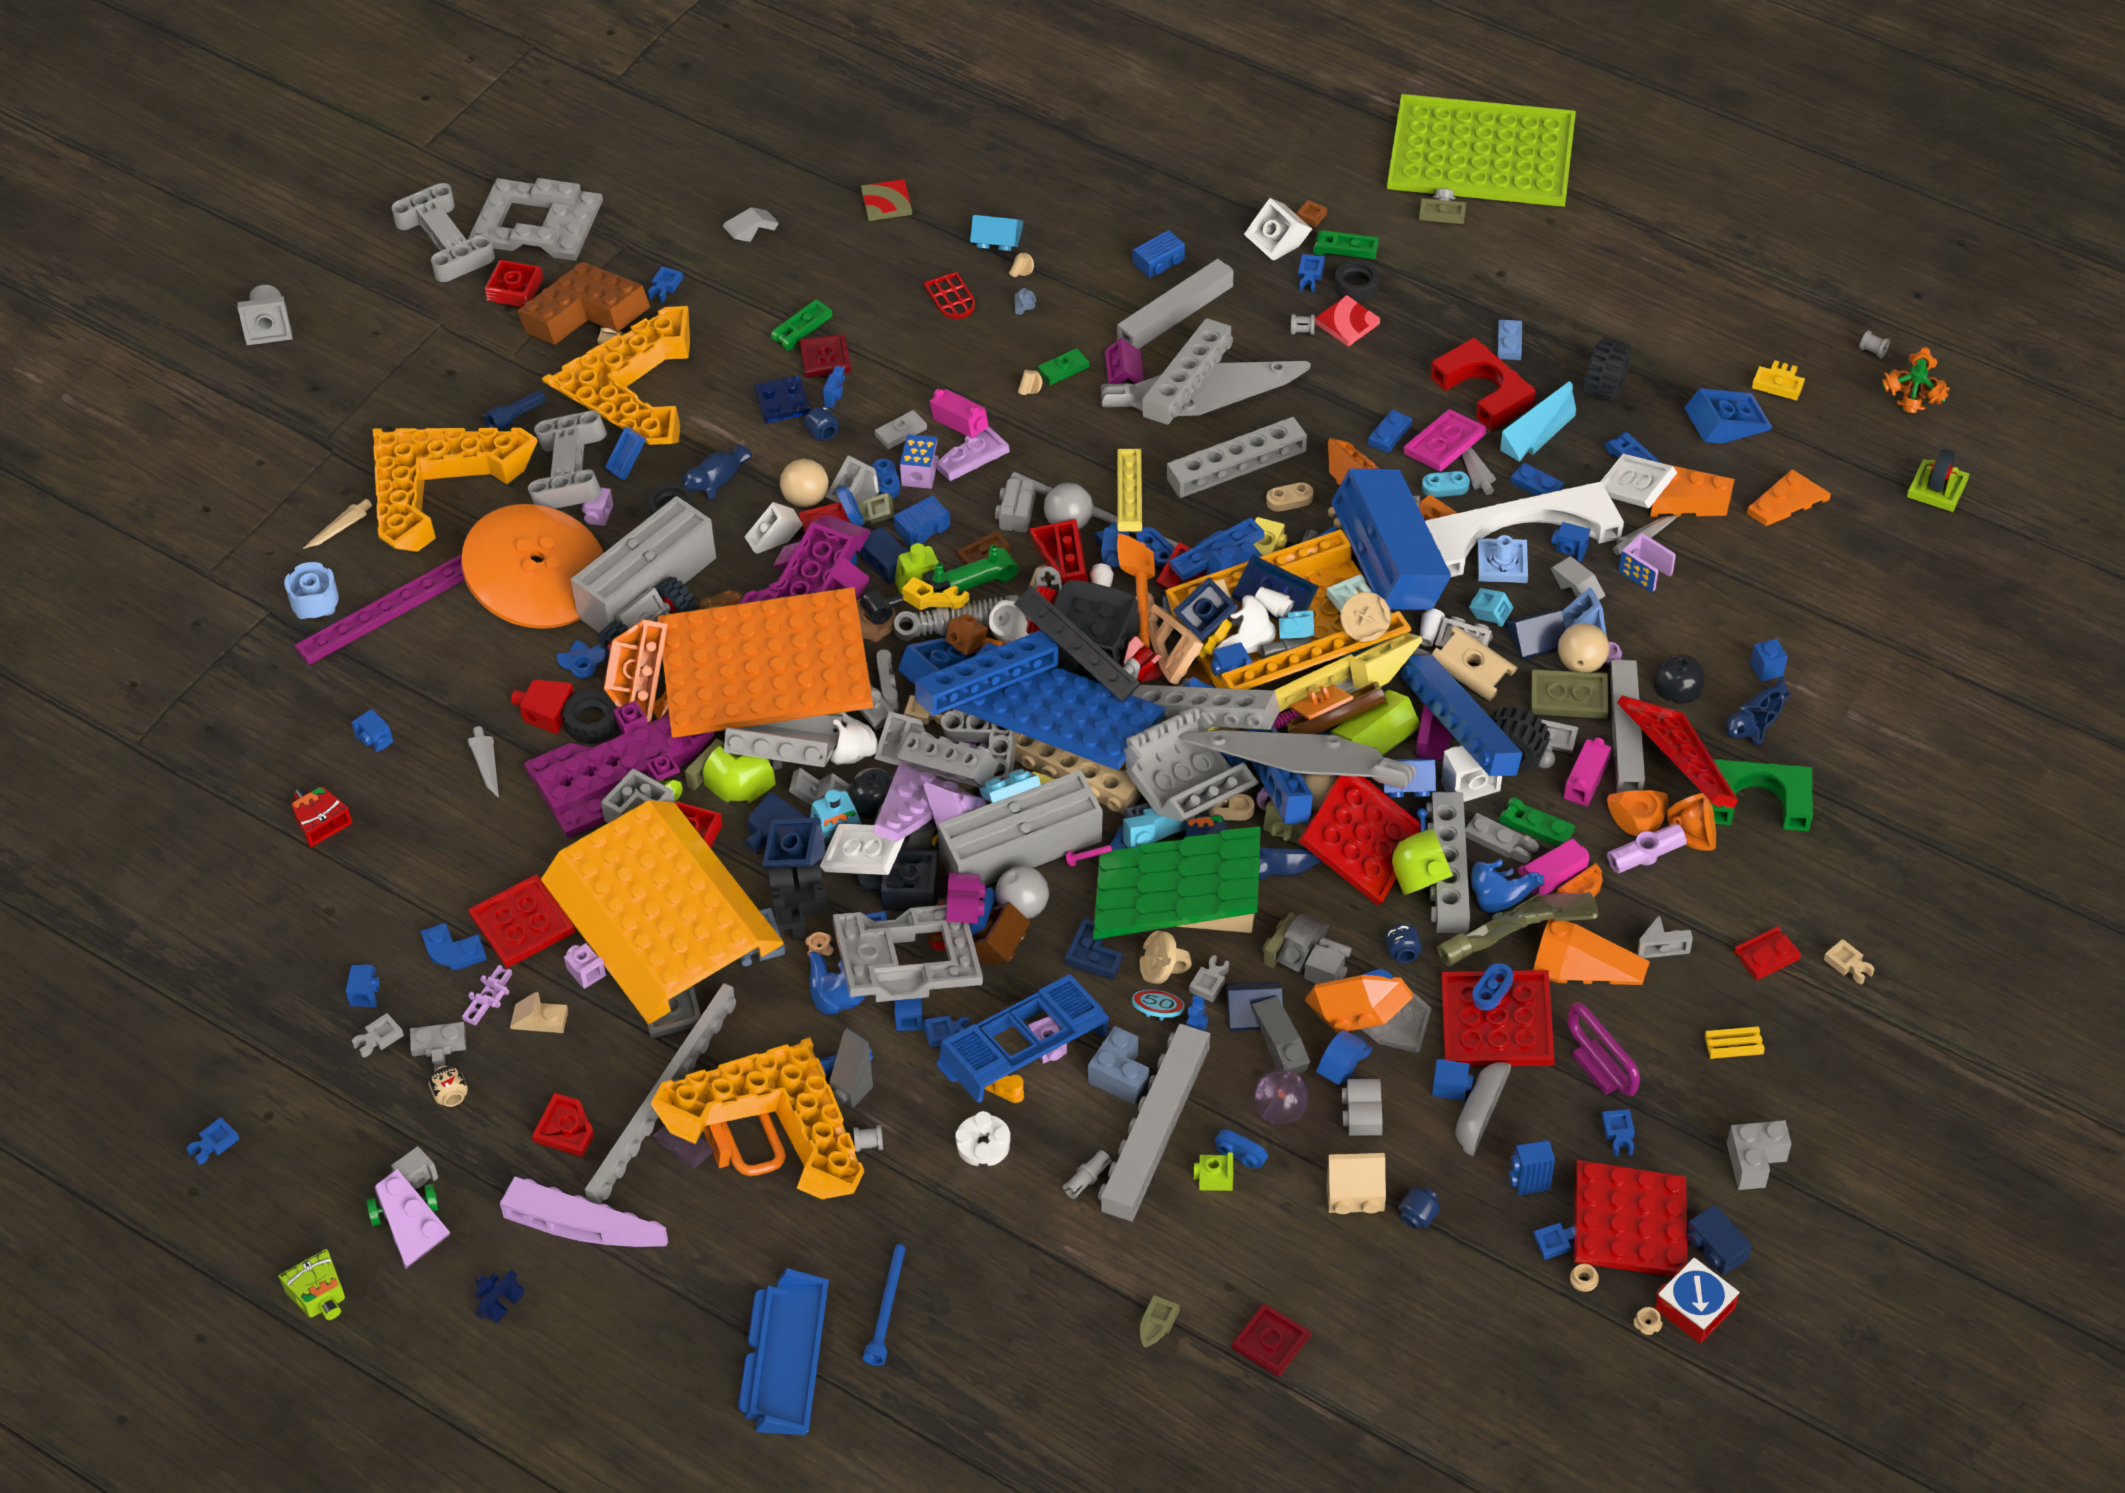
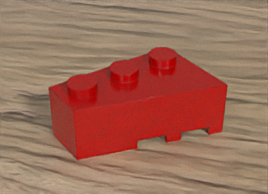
(1062, 549)

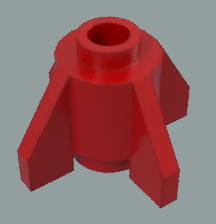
(1145, 658)

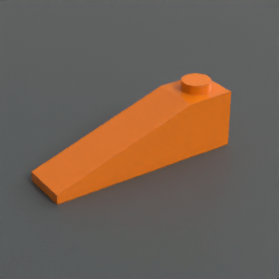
(1581, 955)

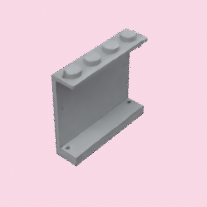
(794, 741)

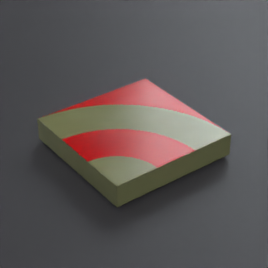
(886, 200)

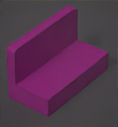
(1123, 362)
(1432, 737)

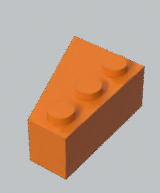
(1694, 493)

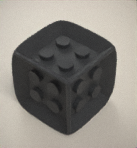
(1102, 614)

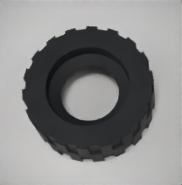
(589, 732)

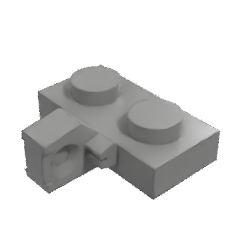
(438, 1041)

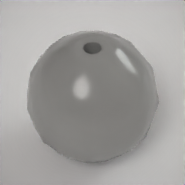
(1068, 502)
(1024, 889)

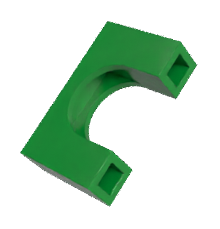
(1787, 782)

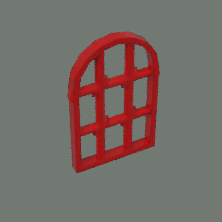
(961, 300)

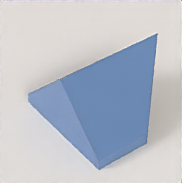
(1585, 610)

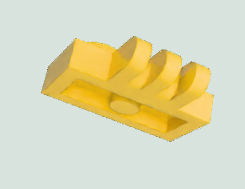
(1779, 381)

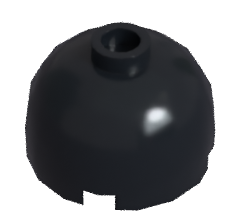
(1679, 678)
(869, 790)

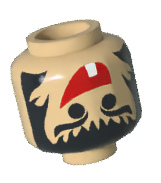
(448, 1086)

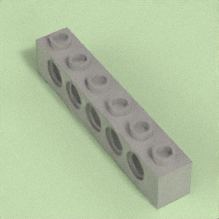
(1187, 371)
(1236, 457)
(1224, 706)
(1452, 893)

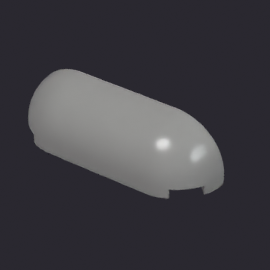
(1481, 1105)

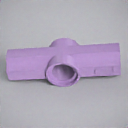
(1637, 852)

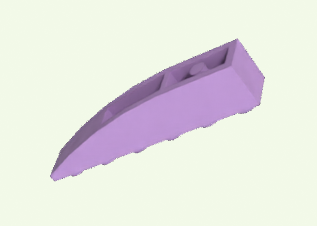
(577, 1217)

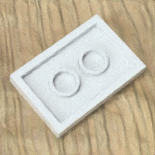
(1637, 480)
(860, 851)

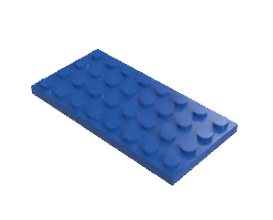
(1067, 713)

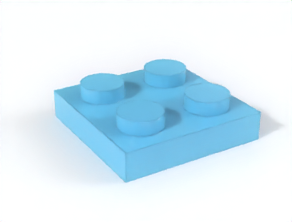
(1016, 783)

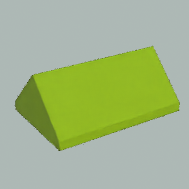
(1382, 726)

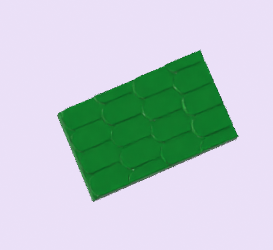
(1180, 884)

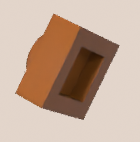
(1312, 213)

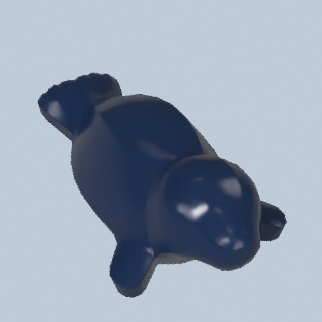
(715, 471)
(1758, 713)
(1285, 862)

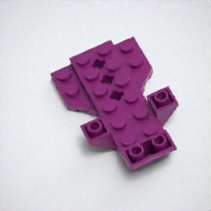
(818, 562)
(579, 777)

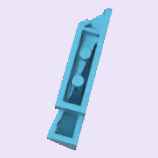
(1539, 424)

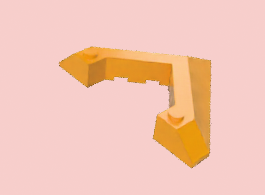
(603, 374)
(413, 455)
(778, 1081)

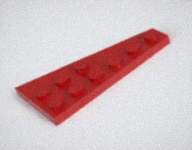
(1682, 745)

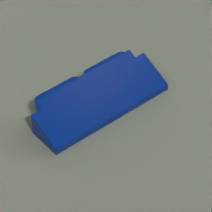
(786, 1341)

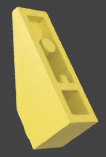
(1383, 660)

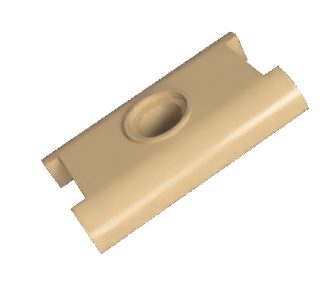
(1465, 649)

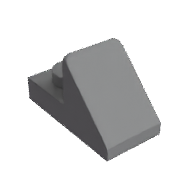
(1660, 943)

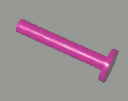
(1072, 858)

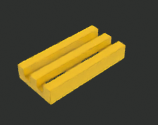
(1732, 1039)

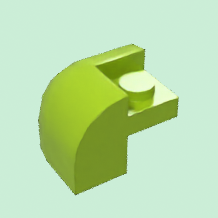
(737, 776)
(1420, 862)

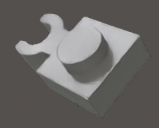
(1209, 981)
(379, 1033)

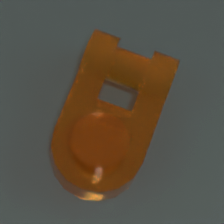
(723, 599)

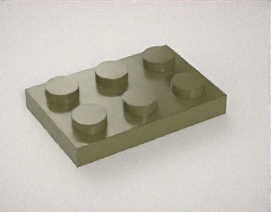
(1569, 694)

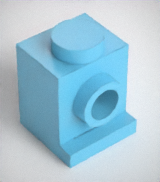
(1491, 606)
(1297, 624)

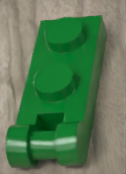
(1345, 244)
(801, 324)
(1536, 823)

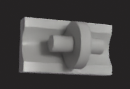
(877, 715)

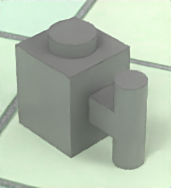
(1327, 962)

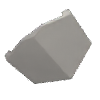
(858, 478)
(894, 736)

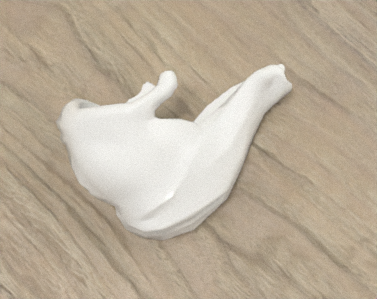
(1007, 622)
(1253, 626)
(854, 741)

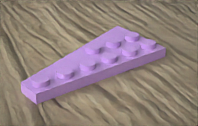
(906, 803)

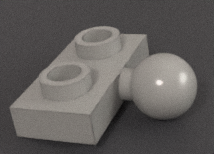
(1561, 739)

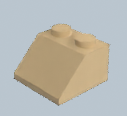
(1356, 1183)

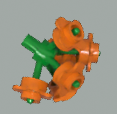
(1902, 380)

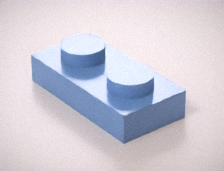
(1510, 339)

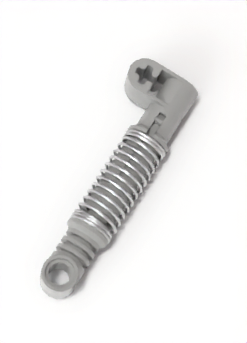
(941, 616)

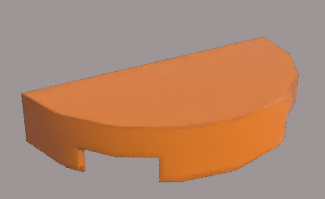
(1587, 881)

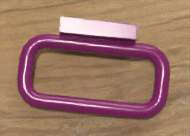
(1596, 1060)

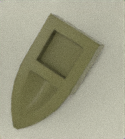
(877, 508)
(1157, 1320)

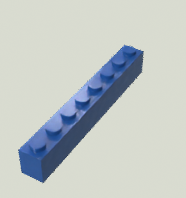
(1462, 716)

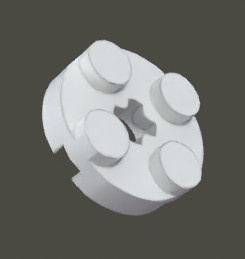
(983, 1125)

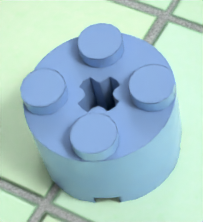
(312, 590)

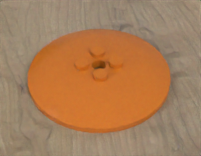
(511, 583)

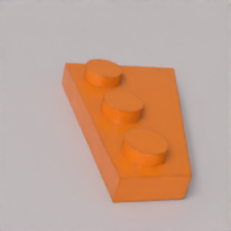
(1785, 497)

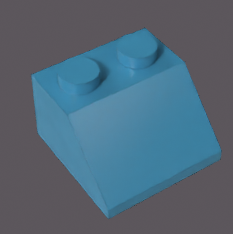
(996, 231)

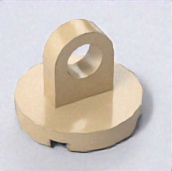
(1365, 616)
(1162, 958)

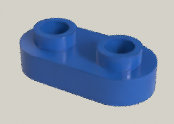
(887, 477)
(1158, 545)
(1492, 989)
(1243, 1149)

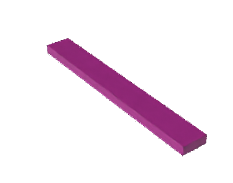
(381, 611)

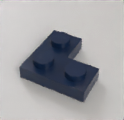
(1090, 956)

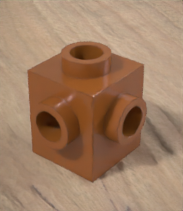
(966, 634)

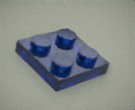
(782, 399)

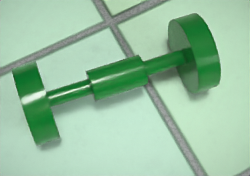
(374, 1210)

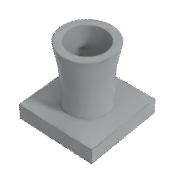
(265, 316)

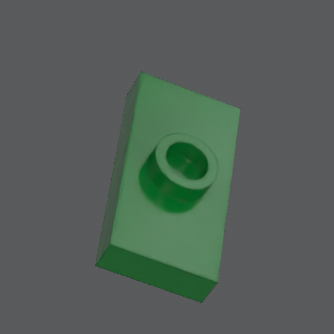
(1063, 366)

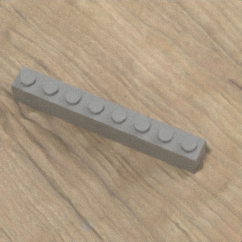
(1154, 1123)

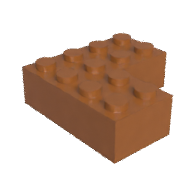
(583, 296)

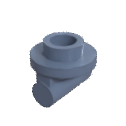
(1024, 300)

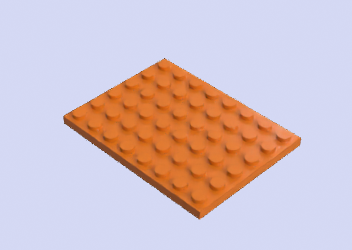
(765, 662)

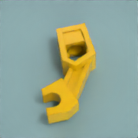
(948, 598)

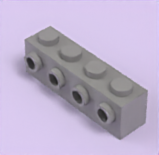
(947, 759)

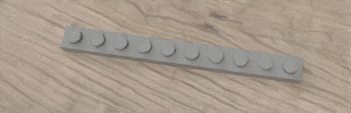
(644, 1119)

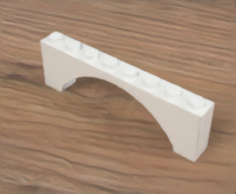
(1582, 506)

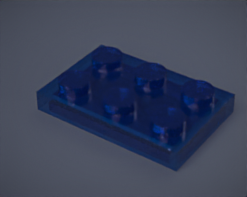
(1265, 574)

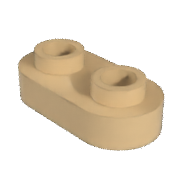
(1289, 497)

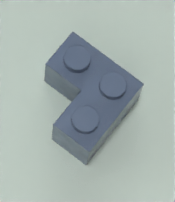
(1115, 1068)

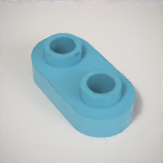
(1445, 484)

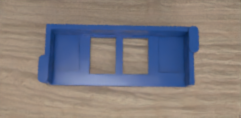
(979, 1060)

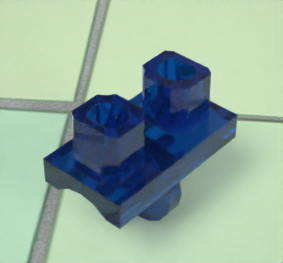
(490, 1306)

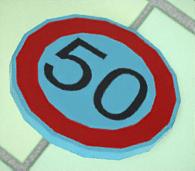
(1158, 1003)

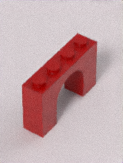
(1476, 361)

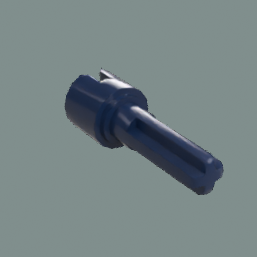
(503, 416)

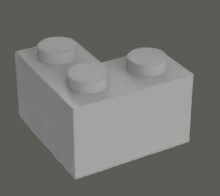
(632, 792)
(1753, 1148)

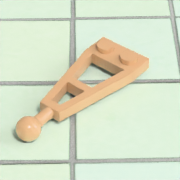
(1185, 651)

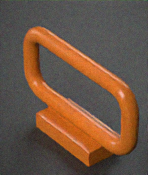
(725, 1148)

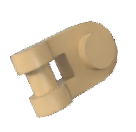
(1240, 808)

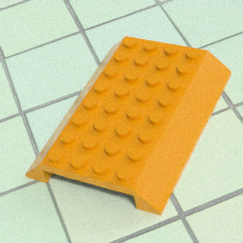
(1320, 561)
(656, 905)

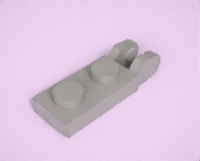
(1500, 839)

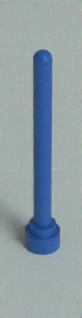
(876, 1351)

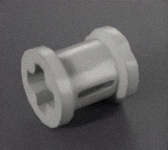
(1302, 328)
(1874, 344)
(868, 1138)

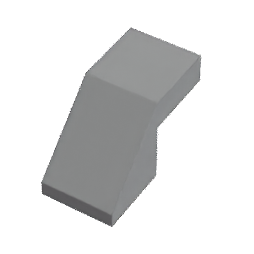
(747, 223)
(1574, 575)
(811, 789)

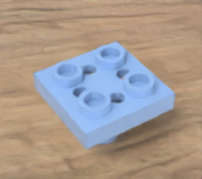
(1502, 555)

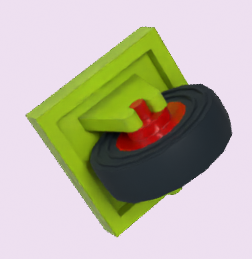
(1939, 482)

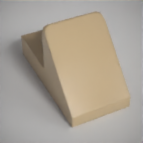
(538, 1016)

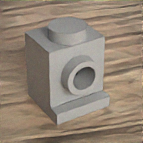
(416, 1168)

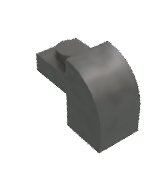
(1300, 941)

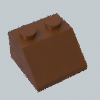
(1001, 935)

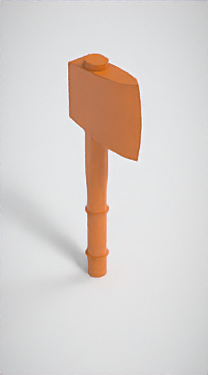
(1139, 562)

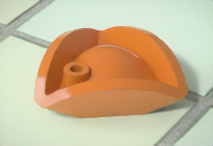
(1638, 810)
(1697, 821)

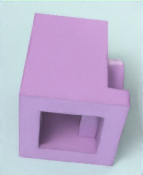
(598, 511)
(584, 965)
(1043, 1029)

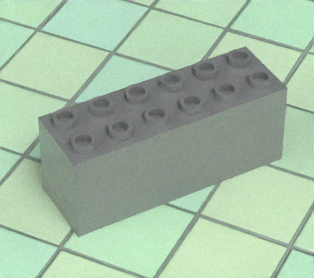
(667, 544)
(1022, 829)

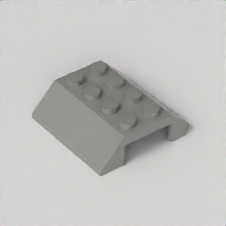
(1179, 775)

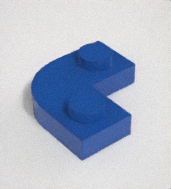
(449, 953)

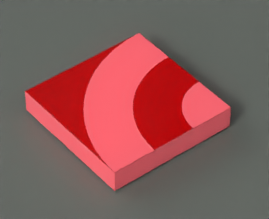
(1347, 320)

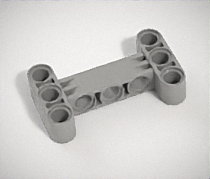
(456, 253)
(566, 439)

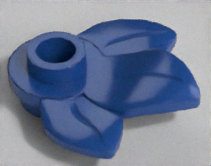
(581, 659)

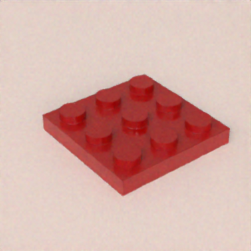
(521, 921)

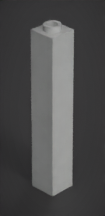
(1176, 304)
(1626, 733)

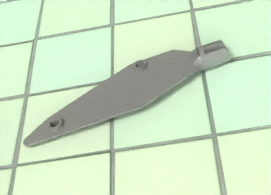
(1222, 387)
(1307, 754)

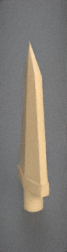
(347, 518)

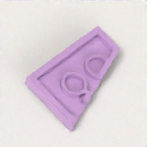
(972, 454)
(409, 1217)

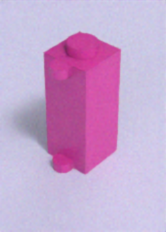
(958, 413)
(1587, 772)
(1558, 866)

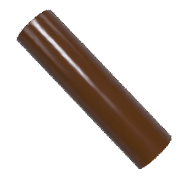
(1363, 701)

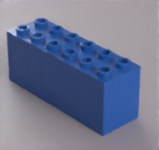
(1391, 538)

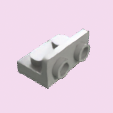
(1477, 631)

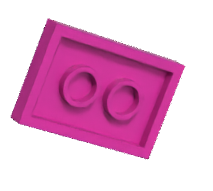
(1444, 440)

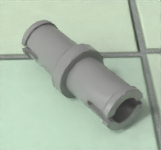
(1087, 1174)

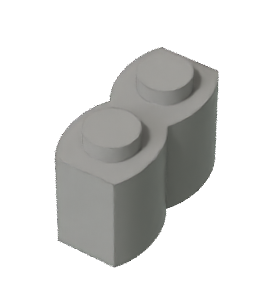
(1364, 1107)

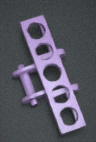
(498, 991)

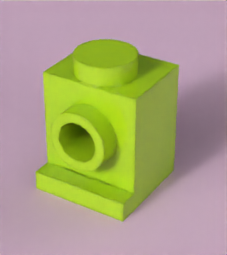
(1215, 1172)

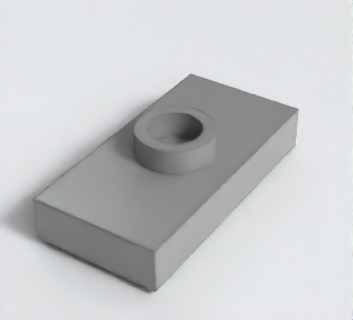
(898, 429)

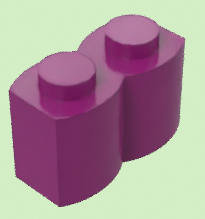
(963, 898)

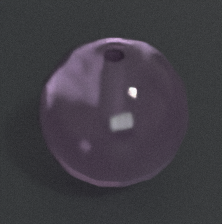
(1281, 1096)

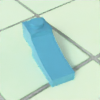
(1149, 828)

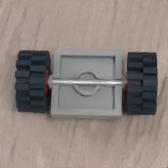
(665, 599)

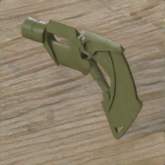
(1534, 910)

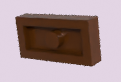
(980, 548)

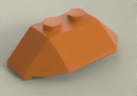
(1344, 456)
(636, 665)
(1358, 1001)

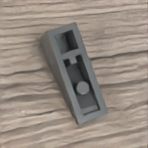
(1281, 1036)
(852, 1070)

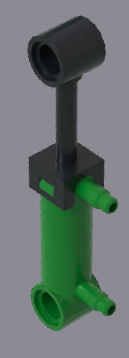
(996, 566)

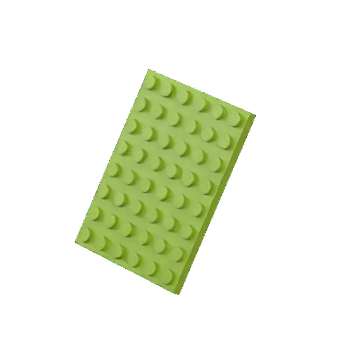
(1482, 150)

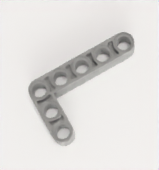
(987, 734)

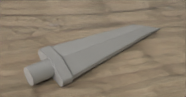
(1478, 472)
(1649, 530)
(483, 751)

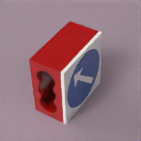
(1696, 1300)

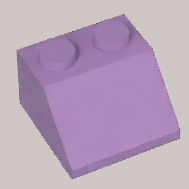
(950, 802)

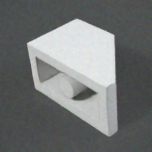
(773, 528)

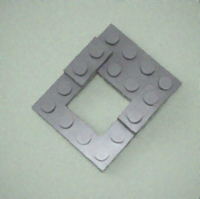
(565, 224)
(872, 962)

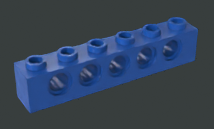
(986, 672)
(1285, 789)

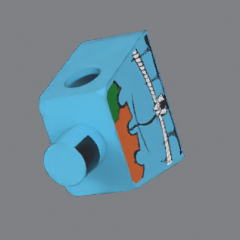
(832, 811)

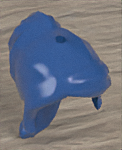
(1496, 892)
(829, 989)

